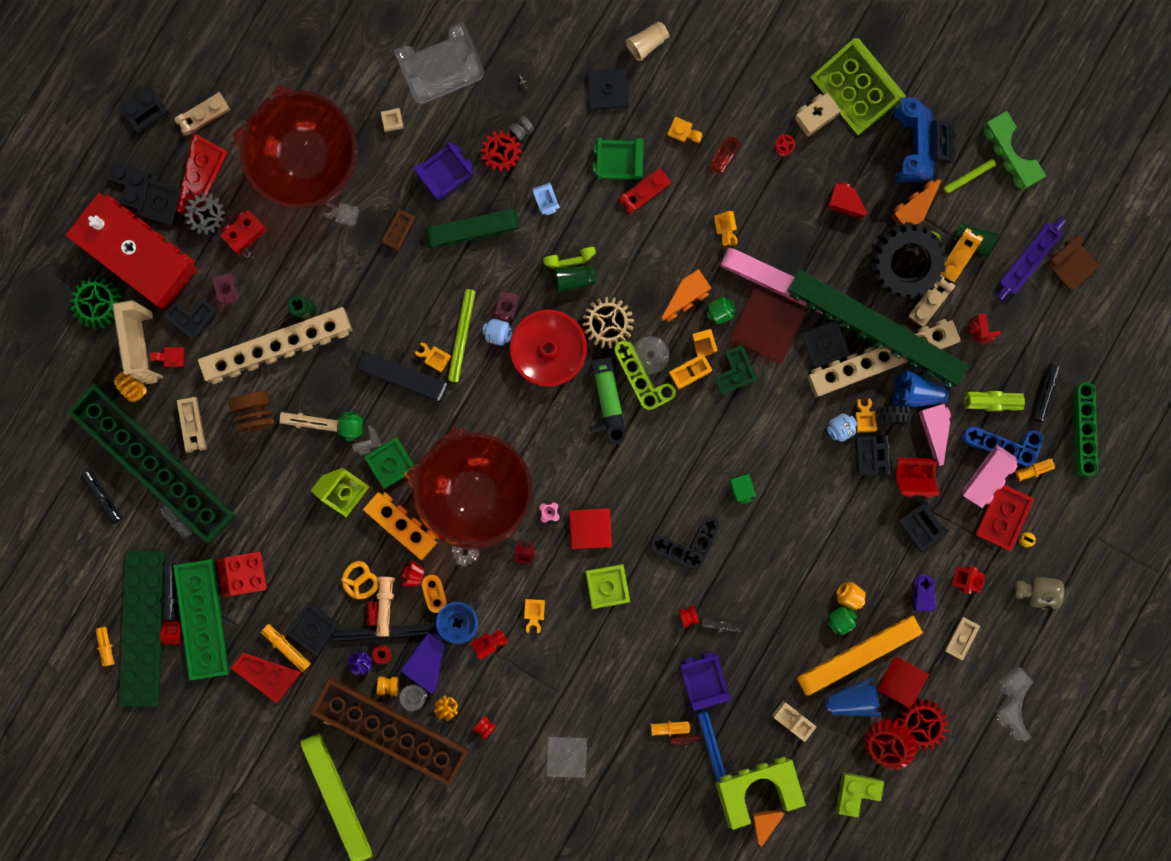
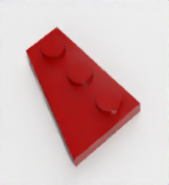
(266, 676)

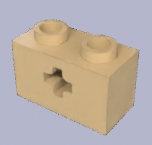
(811, 123)

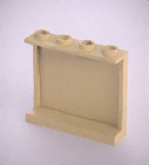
(132, 342)

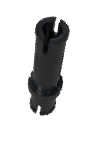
(1049, 384)
(106, 504)
(168, 595)

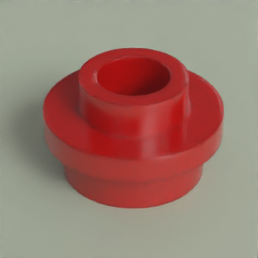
(377, 659)

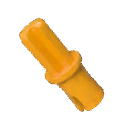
(1034, 469)
(104, 646)
(670, 728)

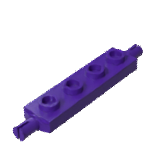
(1031, 258)

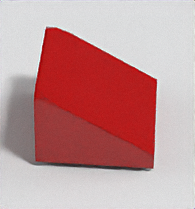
(171, 633)

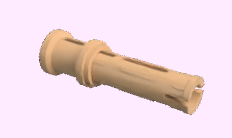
(385, 596)

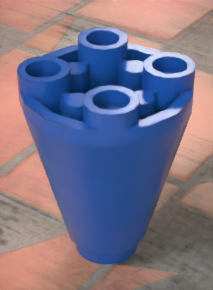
(917, 390)

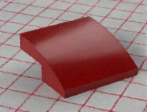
(590, 528)
(903, 682)

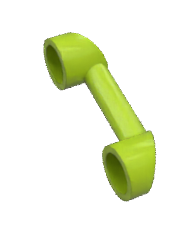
(586, 254)

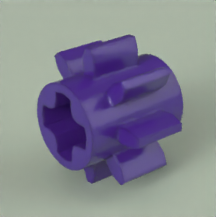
(359, 663)

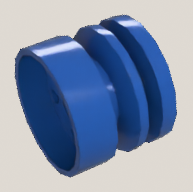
(446, 620)

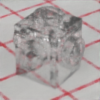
(462, 559)

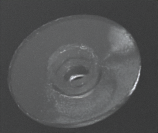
(660, 350)

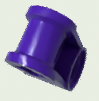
(924, 595)

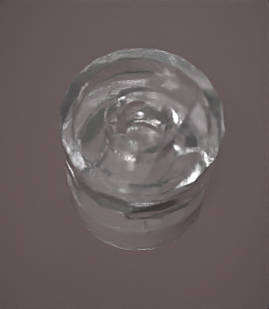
(413, 697)

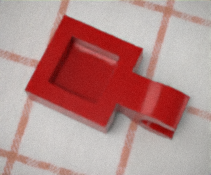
(172, 357)
(486, 644)

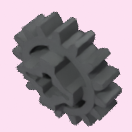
(201, 221)

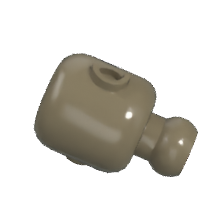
(1042, 592)

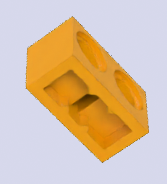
(690, 372)

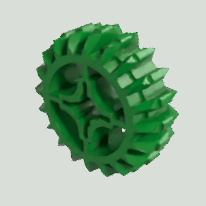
(95, 295)

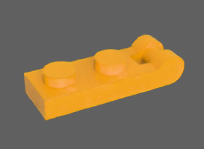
(961, 255)

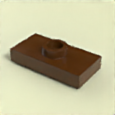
(398, 230)

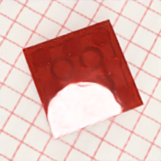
(767, 325)

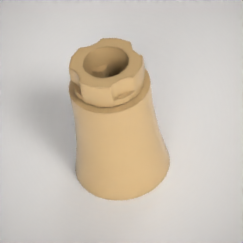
(647, 40)

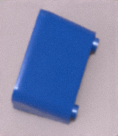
(919, 166)

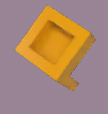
(704, 343)

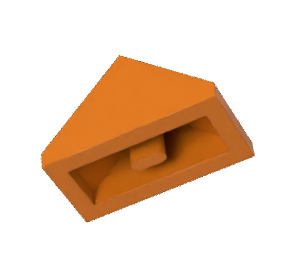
(765, 824)

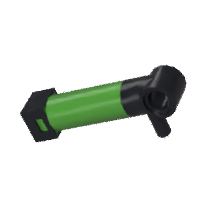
(609, 400)

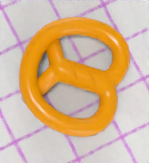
(360, 580)

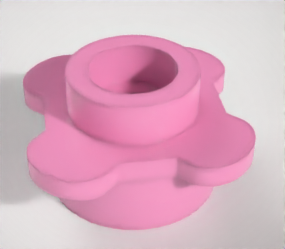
(545, 508)

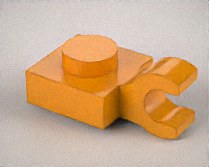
(682, 130)
(725, 225)

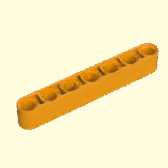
(859, 655)

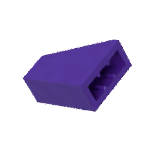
(426, 662)

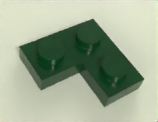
(740, 373)

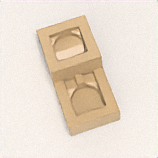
(794, 721)

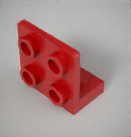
(241, 574)

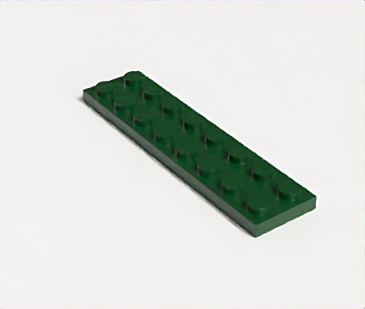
(141, 629)

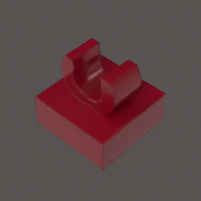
(524, 554)

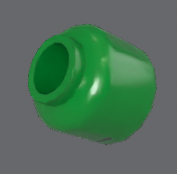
(721, 310)
(350, 426)
(842, 620)

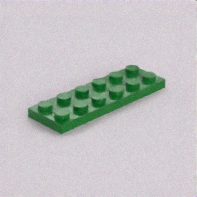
(201, 619)

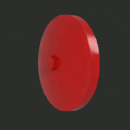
(548, 348)

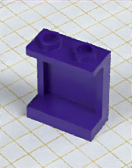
(445, 171)
(704, 681)

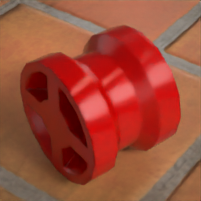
(786, 142)
(688, 616)
(484, 727)

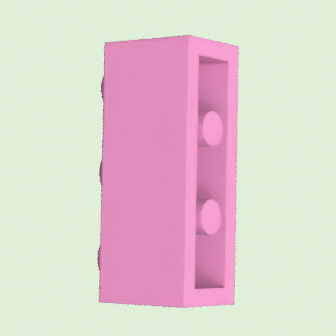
(990, 476)

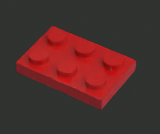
(1004, 517)

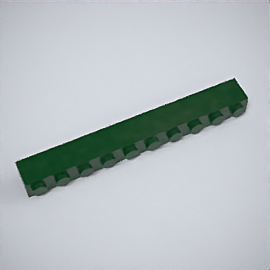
(877, 328)

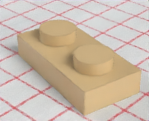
(962, 638)

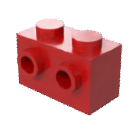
(243, 231)

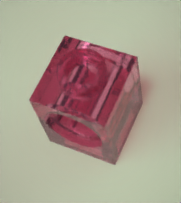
(220, 282)
(506, 297)

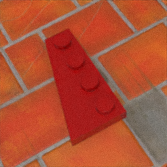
(200, 170)

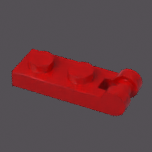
(645, 190)

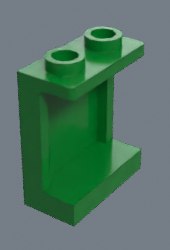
(619, 159)

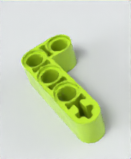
(641, 373)

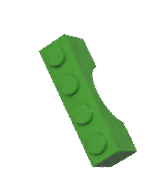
(1024, 171)

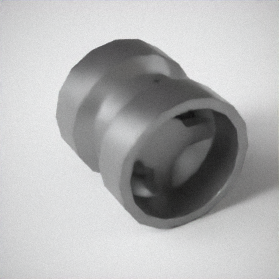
(518, 130)

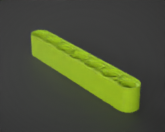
(336, 798)

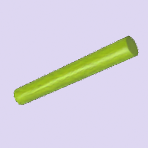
(969, 176)

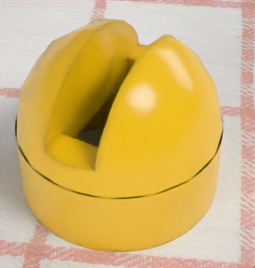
(1025, 543)

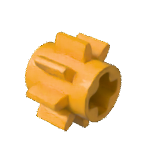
(445, 708)

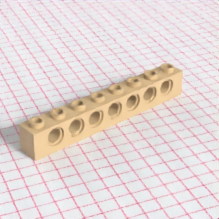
(210, 363)
(820, 386)

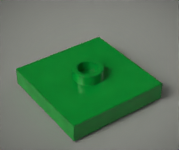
(389, 462)

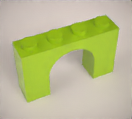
(733, 789)

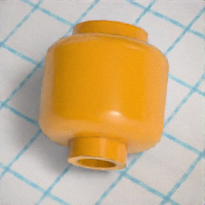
(851, 596)

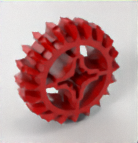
(930, 721)
(899, 753)

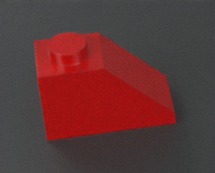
(846, 200)

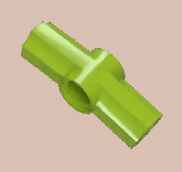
(994, 401)

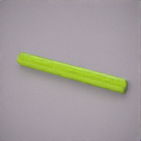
(461, 336)

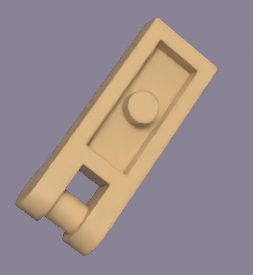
(202, 114)
(930, 303)
(191, 424)

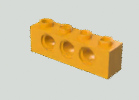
(375, 510)

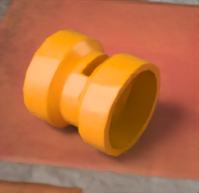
(387, 686)

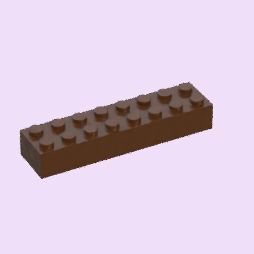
(389, 731)

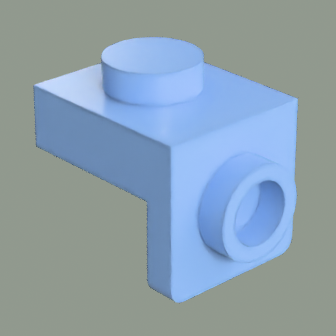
(546, 199)

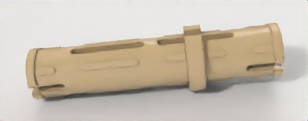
(286, 418)

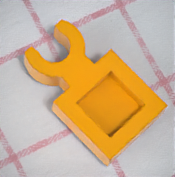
(434, 358)
(865, 419)
(534, 611)

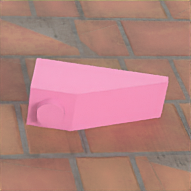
(936, 427)

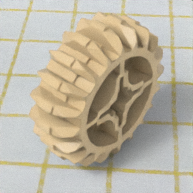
(616, 308)

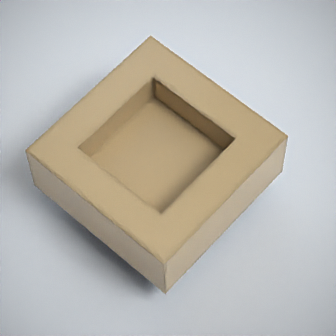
(392, 120)

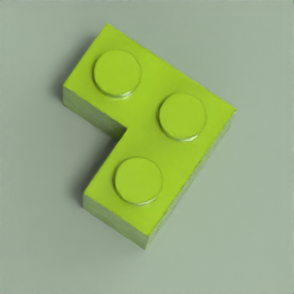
(853, 789)

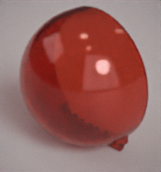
(298, 149)
(471, 489)

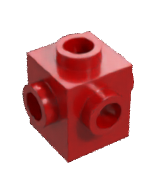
(968, 579)

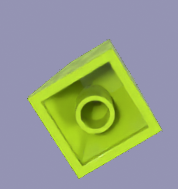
(340, 490)

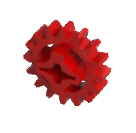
(508, 149)

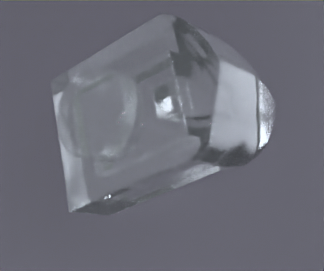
(364, 447)

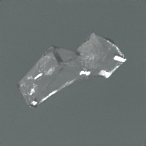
(1009, 714)

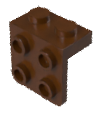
(1072, 262)

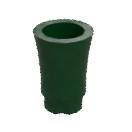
(986, 244)
(573, 277)
(308, 310)

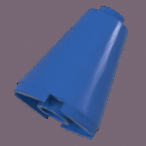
(855, 700)

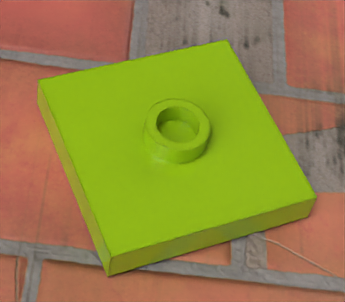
(607, 586)

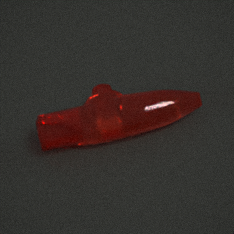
(685, 739)

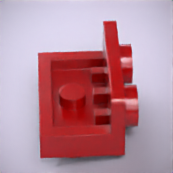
(979, 329)

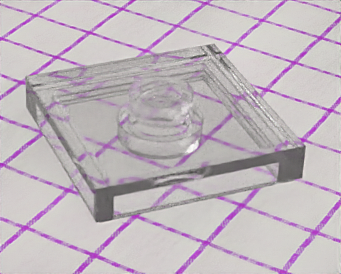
(566, 757)

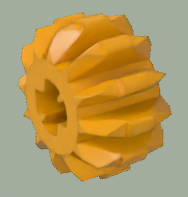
(130, 387)

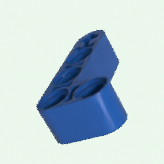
(1016, 449)

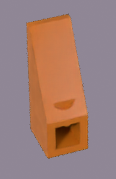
(918, 206)
(689, 290)

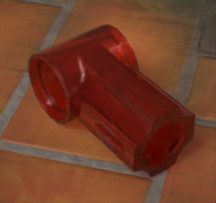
(724, 156)

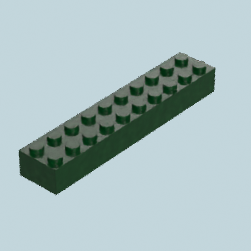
(152, 463)

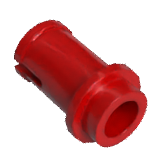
(372, 614)

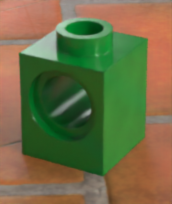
(742, 489)

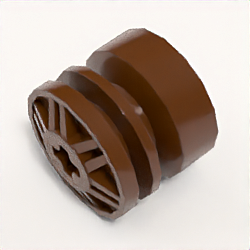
(251, 411)

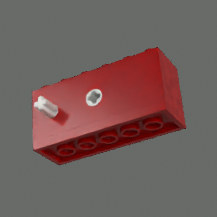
(132, 250)

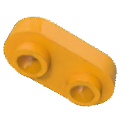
(432, 594)

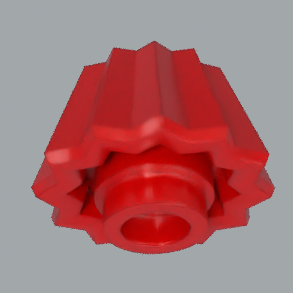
(412, 574)

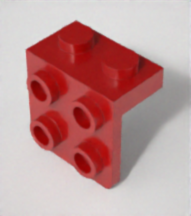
(916, 477)

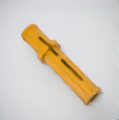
(285, 647)

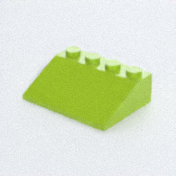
(858, 86)

